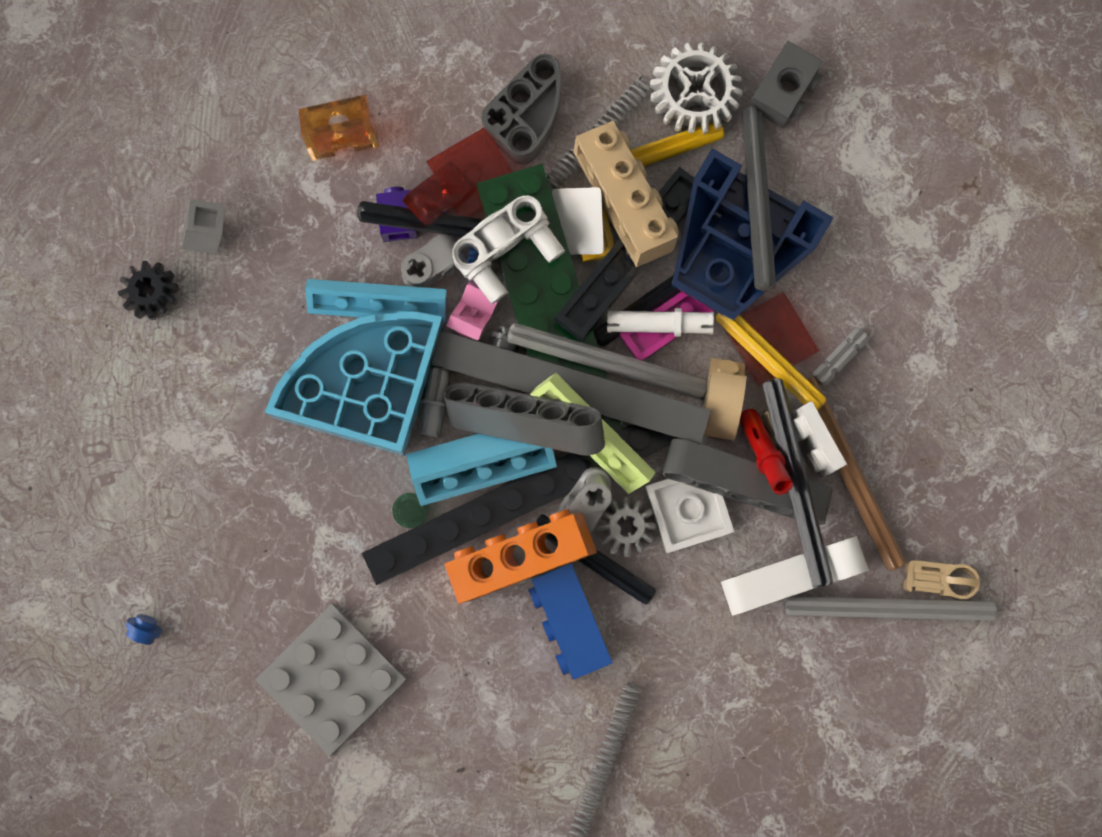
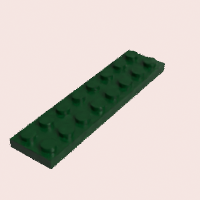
(534, 285)

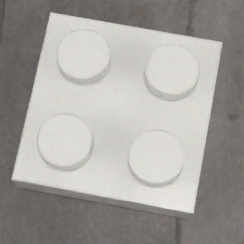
(822, 451)
(687, 514)

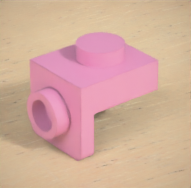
(471, 313)

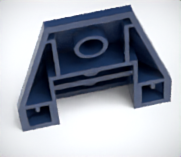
(716, 238)

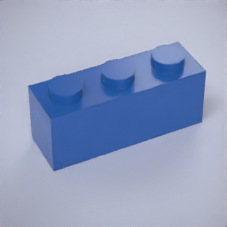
(570, 622)

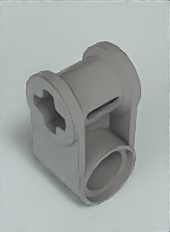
(434, 259)
(589, 496)

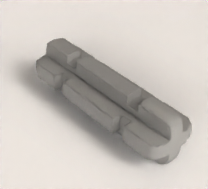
(840, 356)

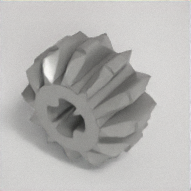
(638, 524)

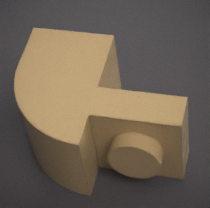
(724, 397)

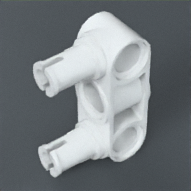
(497, 236)

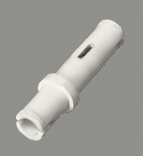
(660, 322)

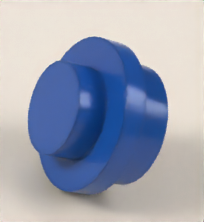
(143, 629)

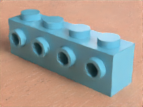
(473, 465)

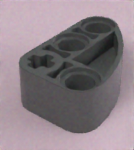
(528, 120)

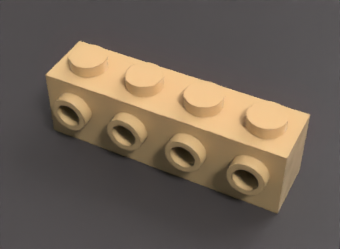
(626, 193)

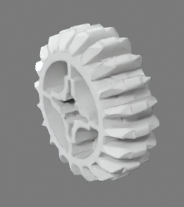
(677, 68)

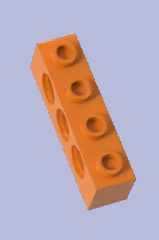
(472, 583)

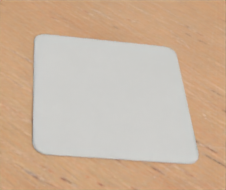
(581, 218)

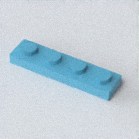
(369, 299)

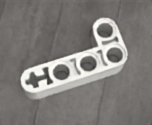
(790, 577)

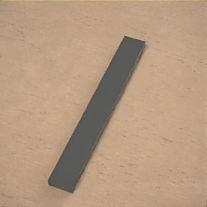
(607, 396)

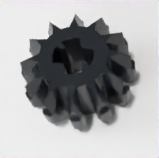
(149, 304)

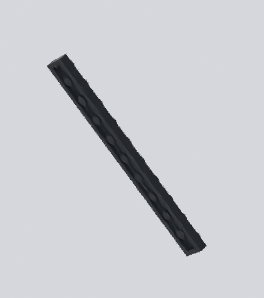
(494, 509)

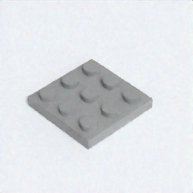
(330, 679)

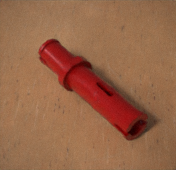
(769, 460)

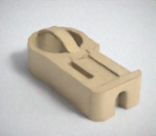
(936, 578)

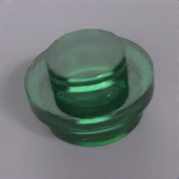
(408, 511)

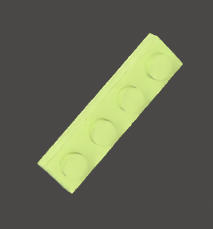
(617, 456)

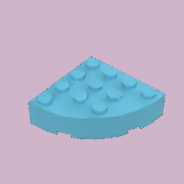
(362, 380)

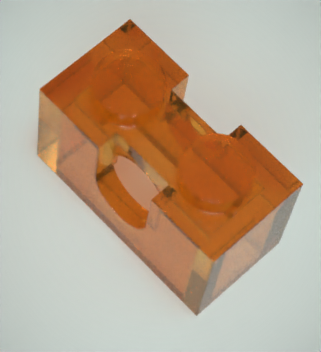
(326, 139)

